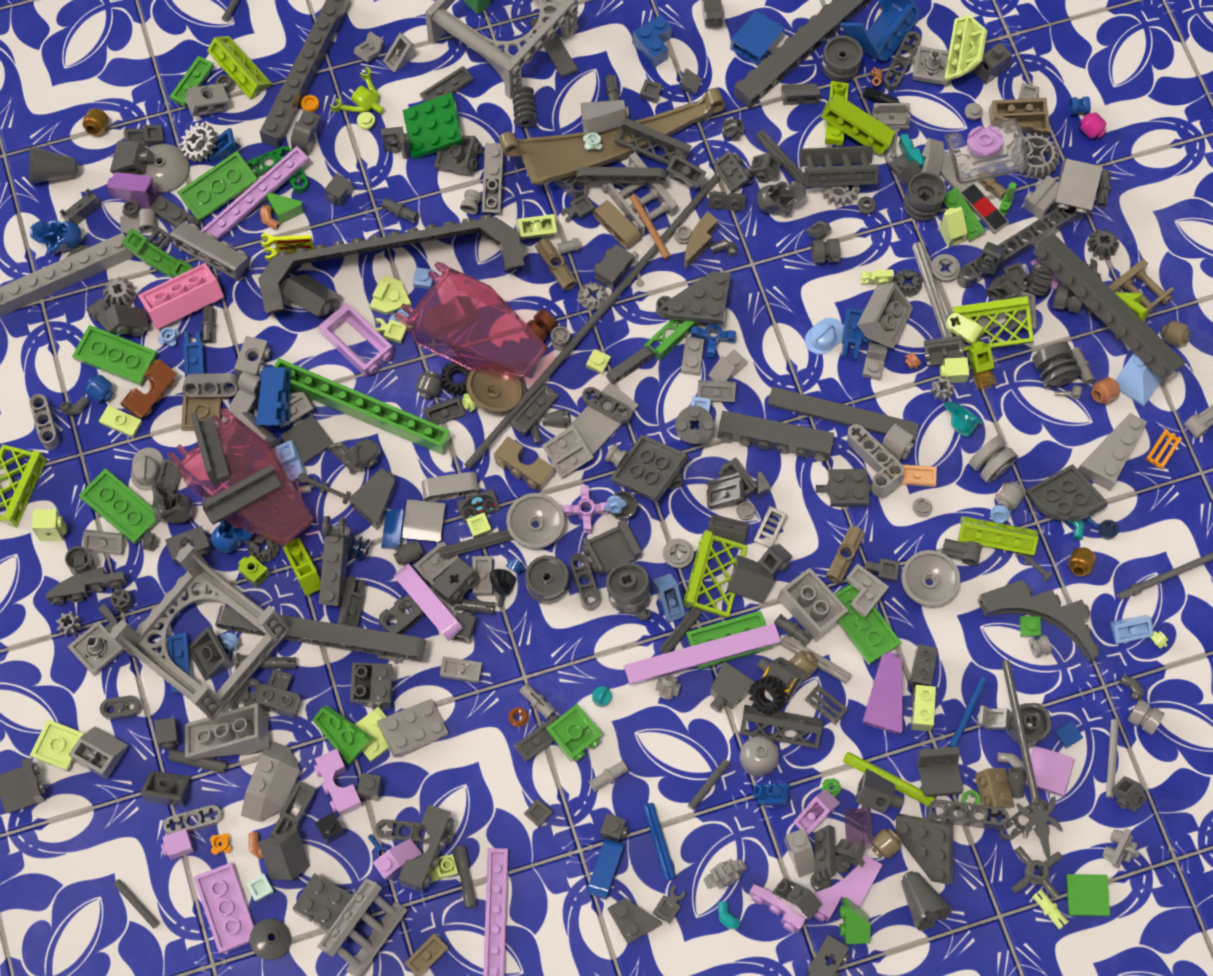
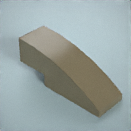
(700, 238)

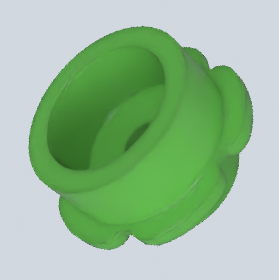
(832, 782)

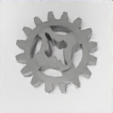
(198, 141)
(840, 193)
(725, 874)

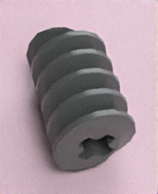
(524, 107)

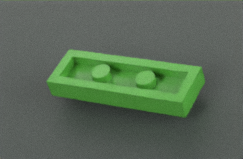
(194, 77)
(954, 200)

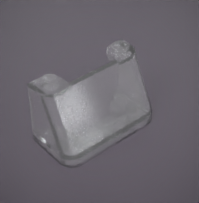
(971, 168)

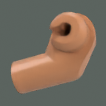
(266, 218)
(254, 846)

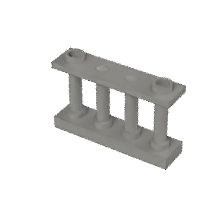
(656, 191)
(348, 919)

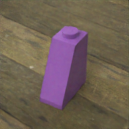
(133, 188)

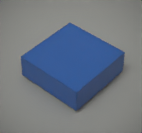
(1068, 735)

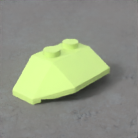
(965, 47)

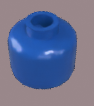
(99, 388)

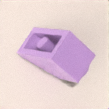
(816, 811)
(393, 860)

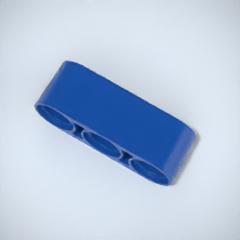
(605, 868)

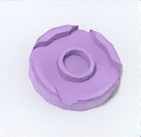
(985, 141)

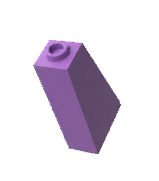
(885, 698)

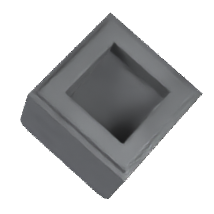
(690, 82)
(763, 486)

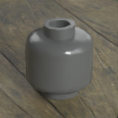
(428, 384)

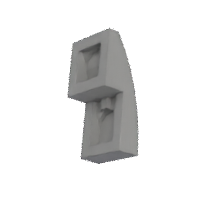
(934, 156)

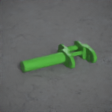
(1007, 200)

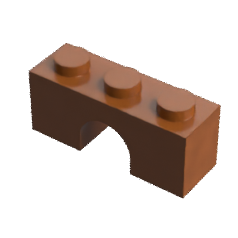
(160, 377)

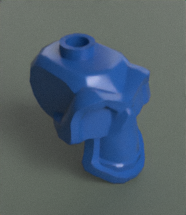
(56, 235)
(228, 538)

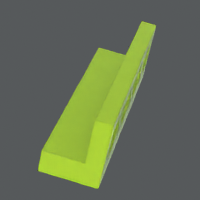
(237, 66)
(998, 535)

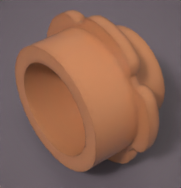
(912, 361)

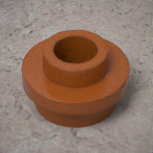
(518, 711)

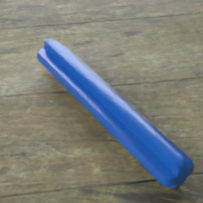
(659, 842)

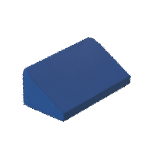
(393, 529)

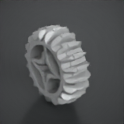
(1036, 149)

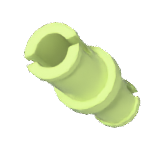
(1050, 909)

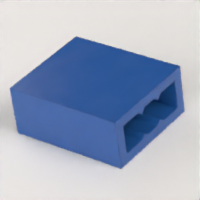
(757, 38)

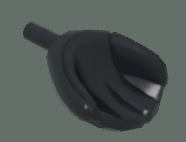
(502, 582)

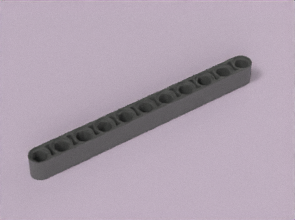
(333, 635)

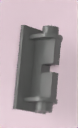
(725, 201)

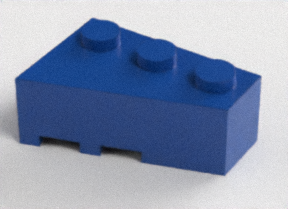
(274, 396)

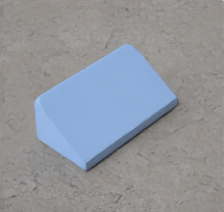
(1131, 628)

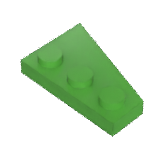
(342, 734)

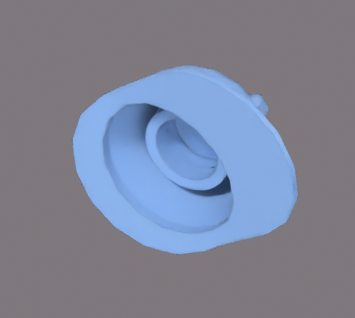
(824, 335)

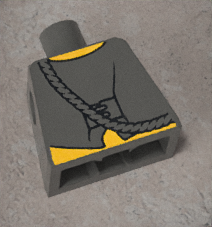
(785, 671)

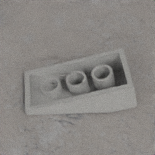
(230, 733)

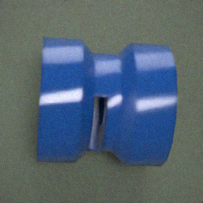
(1079, 105)

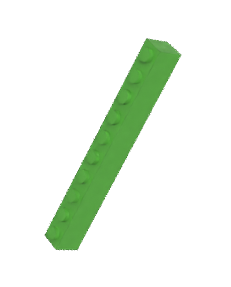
(367, 408)

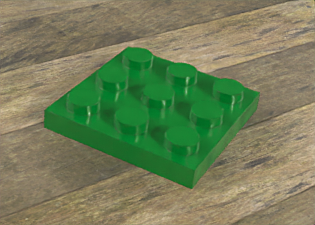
(433, 126)

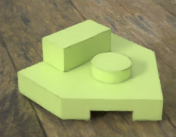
(389, 296)

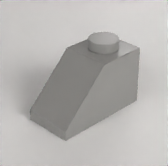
(800, 852)

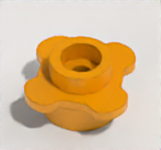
(216, 839)

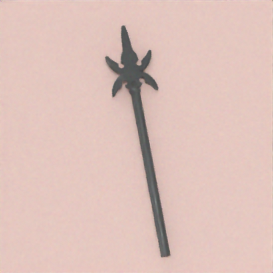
(1038, 816)

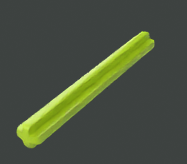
(900, 785)

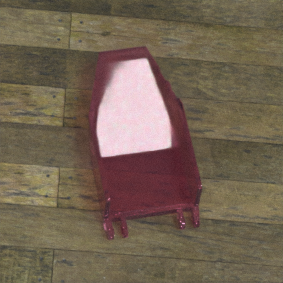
(472, 326)
(275, 516)

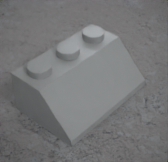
(885, 315)
(812, 604)

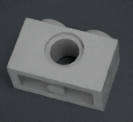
(207, 99)
(252, 348)

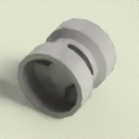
(471, 201)
(560, 334)

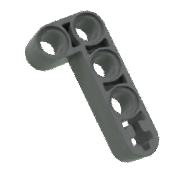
(968, 818)

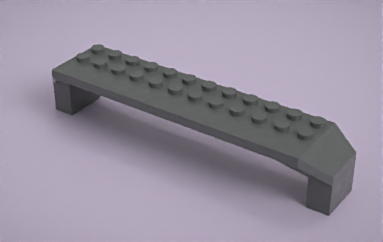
(487, 226)

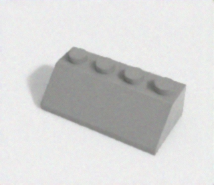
(209, 250)

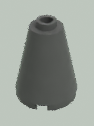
(50, 166)
(923, 901)

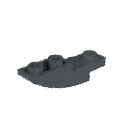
(77, 586)

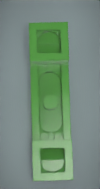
(153, 256)

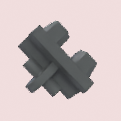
(848, 854)

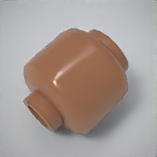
(1105, 390)

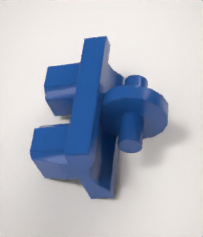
(771, 794)

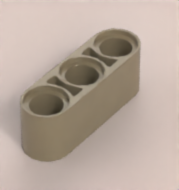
(616, 224)

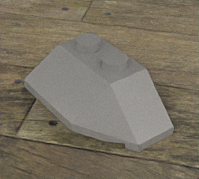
(270, 783)

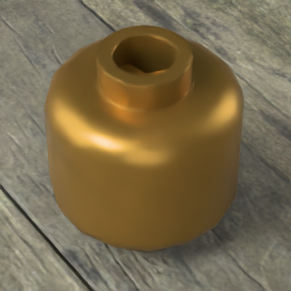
(95, 122)
(1082, 561)

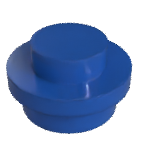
(515, 565)

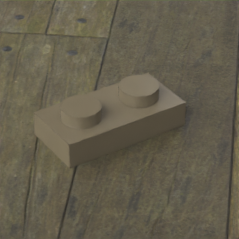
(426, 956)

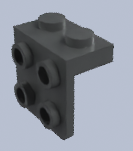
(939, 771)
(21, 787)

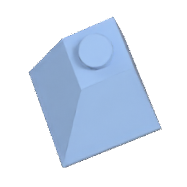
(1137, 380)

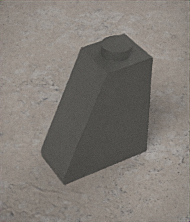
(374, 497)

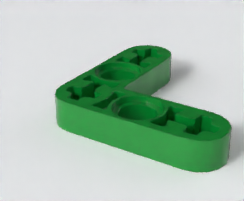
(276, 155)

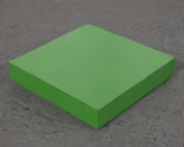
(1087, 895)

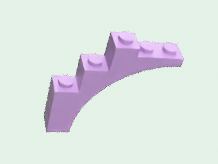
(853, 886)

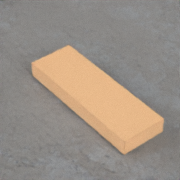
(919, 475)

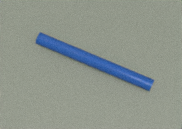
(968, 712)

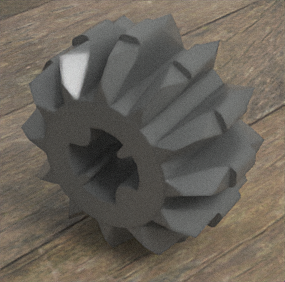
(1103, 243)
(1039, 279)

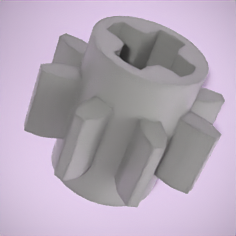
(942, 394)
(71, 628)
(668, 687)

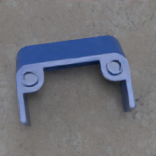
(887, 30)

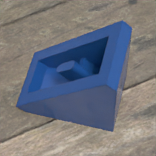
(225, 146)

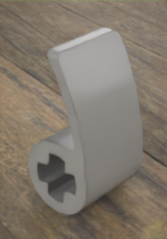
(142, 223)

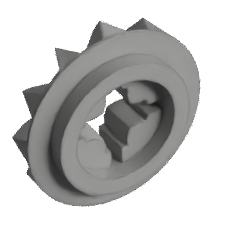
(945, 260)
(591, 303)
(683, 547)

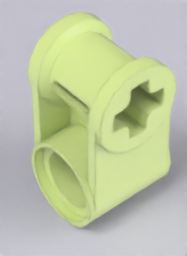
(966, 329)

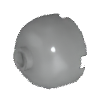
(759, 756)

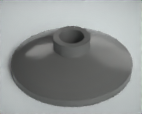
(263, 946)

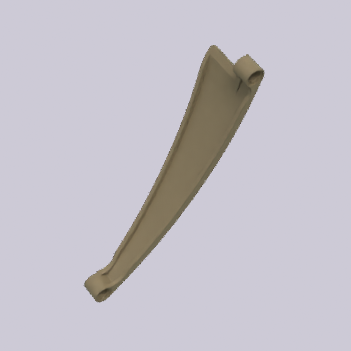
(561, 155)

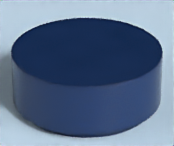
(1108, 529)

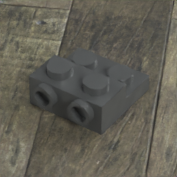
(460, 157)

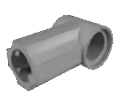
(1200, 423)

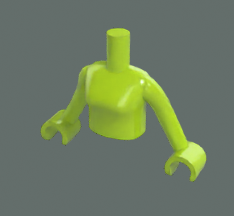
(363, 97)

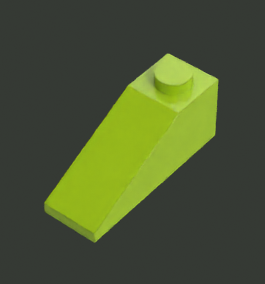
(302, 566)

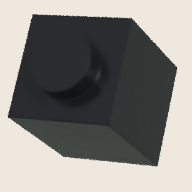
(330, 828)

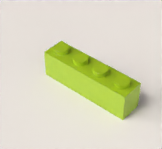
(857, 124)

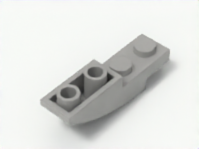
(492, 178)

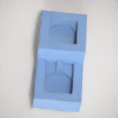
(290, 458)

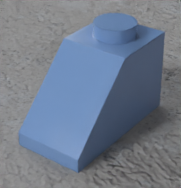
(669, 597)

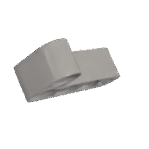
(247, 395)
(858, 440)

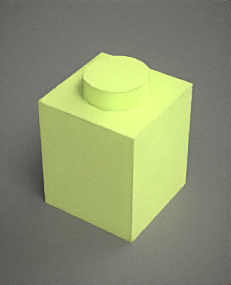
(955, 369)

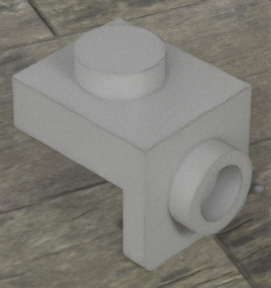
(370, 48)
(994, 718)

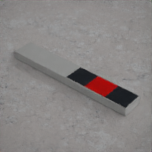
(975, 198)

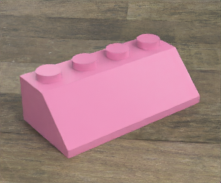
(181, 296)

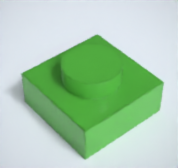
(1030, 626)

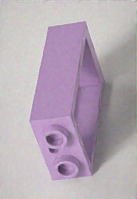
(349, 315)

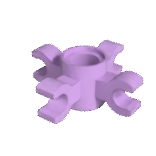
(570, 510)

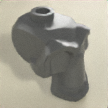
(780, 197)
(357, 457)
(170, 506)

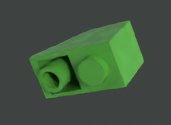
(855, 923)

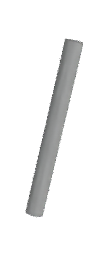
(1112, 758)

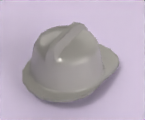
(146, 468)

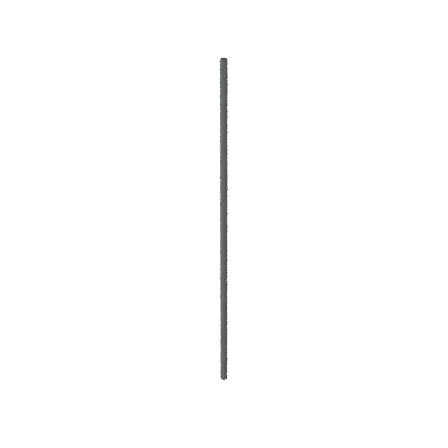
(590, 323)

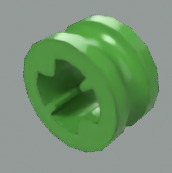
(972, 793)

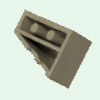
(1030, 114)

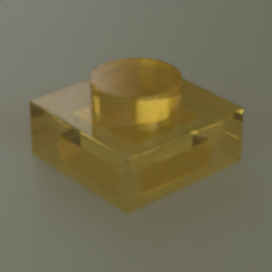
(984, 379)

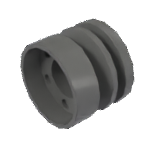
(924, 196)
(1056, 365)

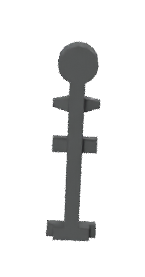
(303, 477)
(1028, 559)

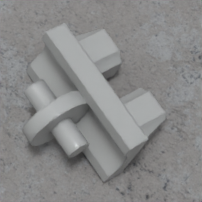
(1117, 855)

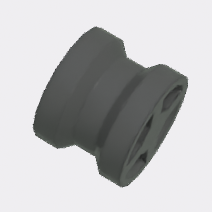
(662, 303)
(120, 596)

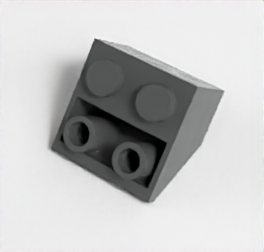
(372, 685)

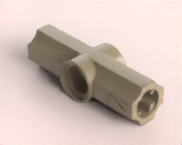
(550, 256)
(841, 564)

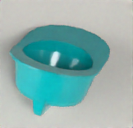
(962, 419)

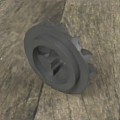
(907, 289)
(265, 555)

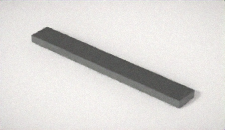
(837, 412)

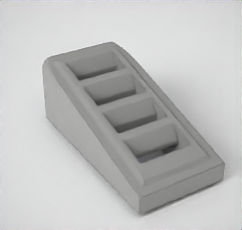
(777, 513)

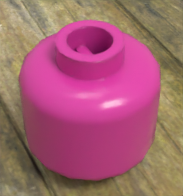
(1093, 125)

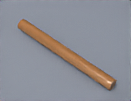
(650, 227)

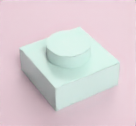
(259, 887)

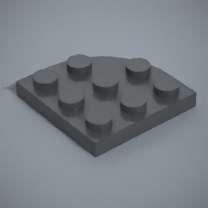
(1066, 496)

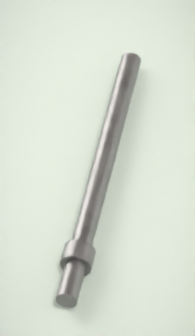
(1137, 588)

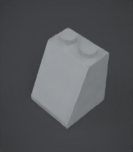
(1077, 185)

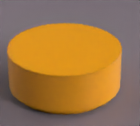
(310, 103)

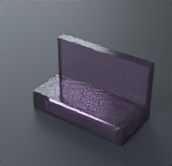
(859, 826)

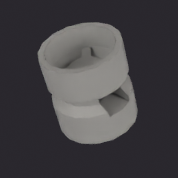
(1145, 716)

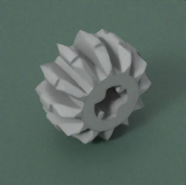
(123, 286)

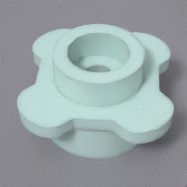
(592, 141)

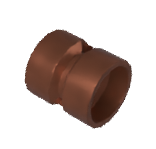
(542, 324)

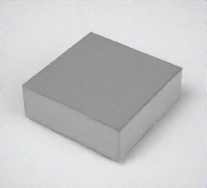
(1028, 91)

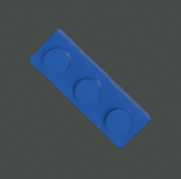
(180, 654)

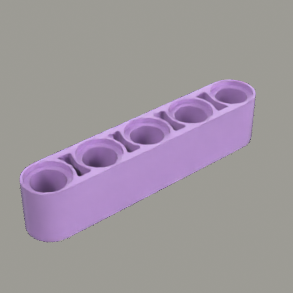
(428, 602)

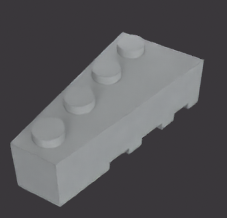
(1111, 455)

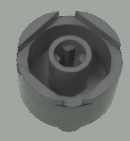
(694, 414)
(1040, 720)

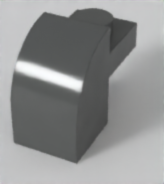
(712, 12)
(304, 132)

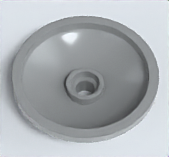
(171, 172)
(535, 509)
(933, 567)

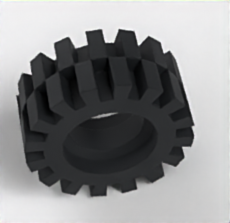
(447, 382)
(776, 690)

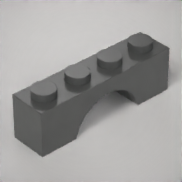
(417, 872)

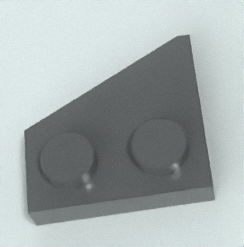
(632, 920)

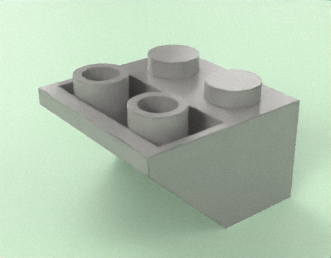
(98, 752)

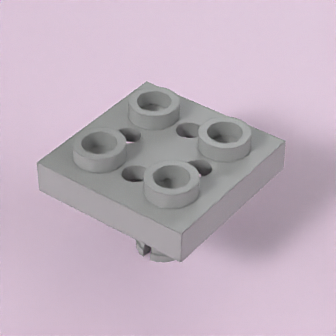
(932, 61)
(91, 643)

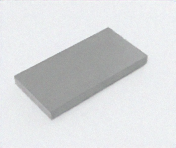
(598, 428)

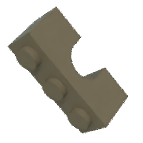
(535, 474)

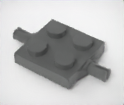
(847, 487)

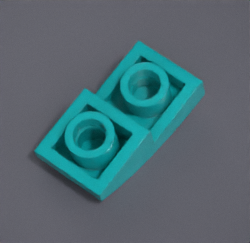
(907, 148)

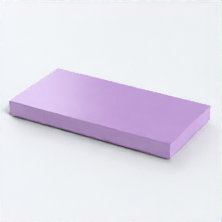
(225, 907)

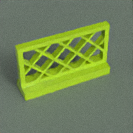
(996, 308)
(24, 486)
(698, 570)

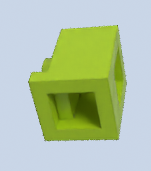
(984, 360)
(256, 575)

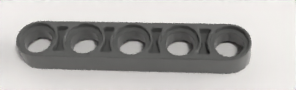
(634, 175)

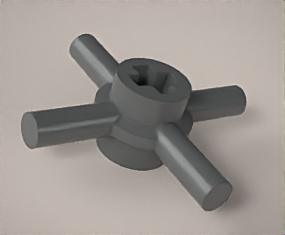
(1040, 879)

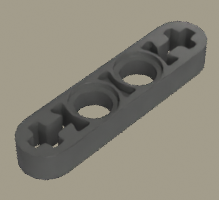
(900, 60)
(414, 834)

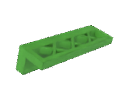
(673, 340)

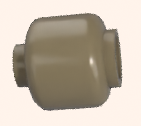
(1176, 333)
(805, 661)
(886, 843)

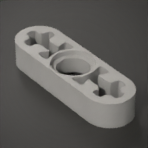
(206, 812)

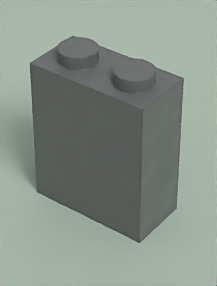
(311, 295)

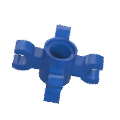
(727, 336)

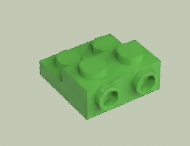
(574, 733)

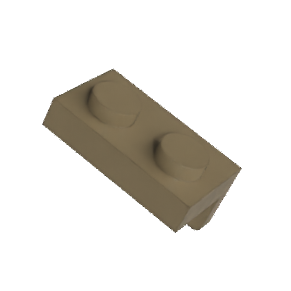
(994, 788)

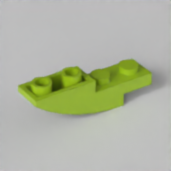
(832, 134)

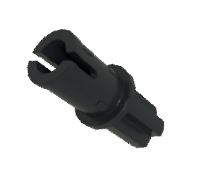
(878, 96)

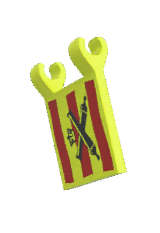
(285, 243)

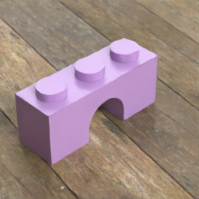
(329, 767)

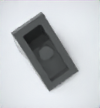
(904, 168)

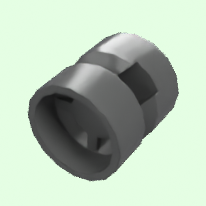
(825, 251)
(1066, 299)
(79, 560)

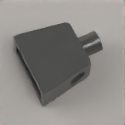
(994, 63)
(131, 158)
(729, 688)
(877, 792)

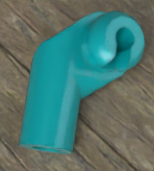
(1079, 529)
(726, 918)

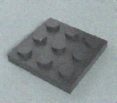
(649, 468)

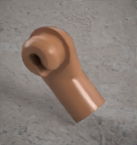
(877, 74)

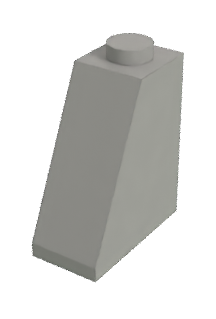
(602, 115)

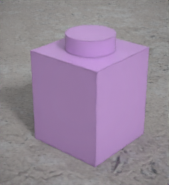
(177, 844)

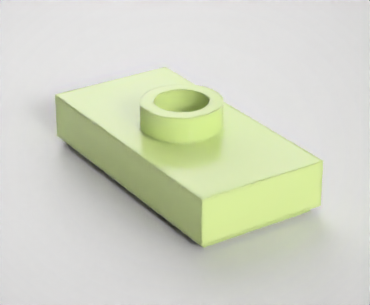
(120, 421)

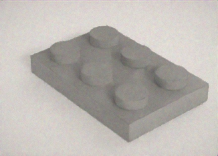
(412, 728)

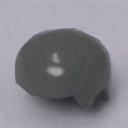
(631, 505)

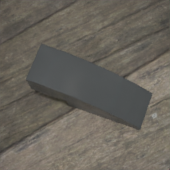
(294, 809)

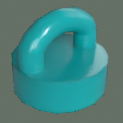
(601, 696)

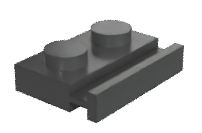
(725, 491)

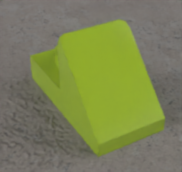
(1133, 301)

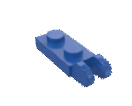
(851, 332)
(193, 354)

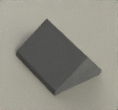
(750, 580)
(209, 654)
(166, 788)
(284, 855)

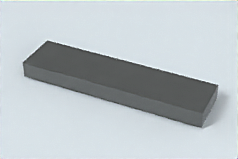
(558, 54)

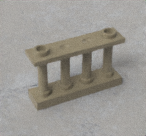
(1126, 281)

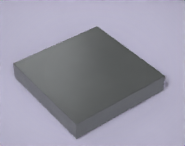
(308, 439)

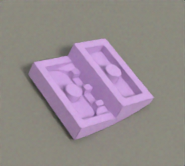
(1051, 770)

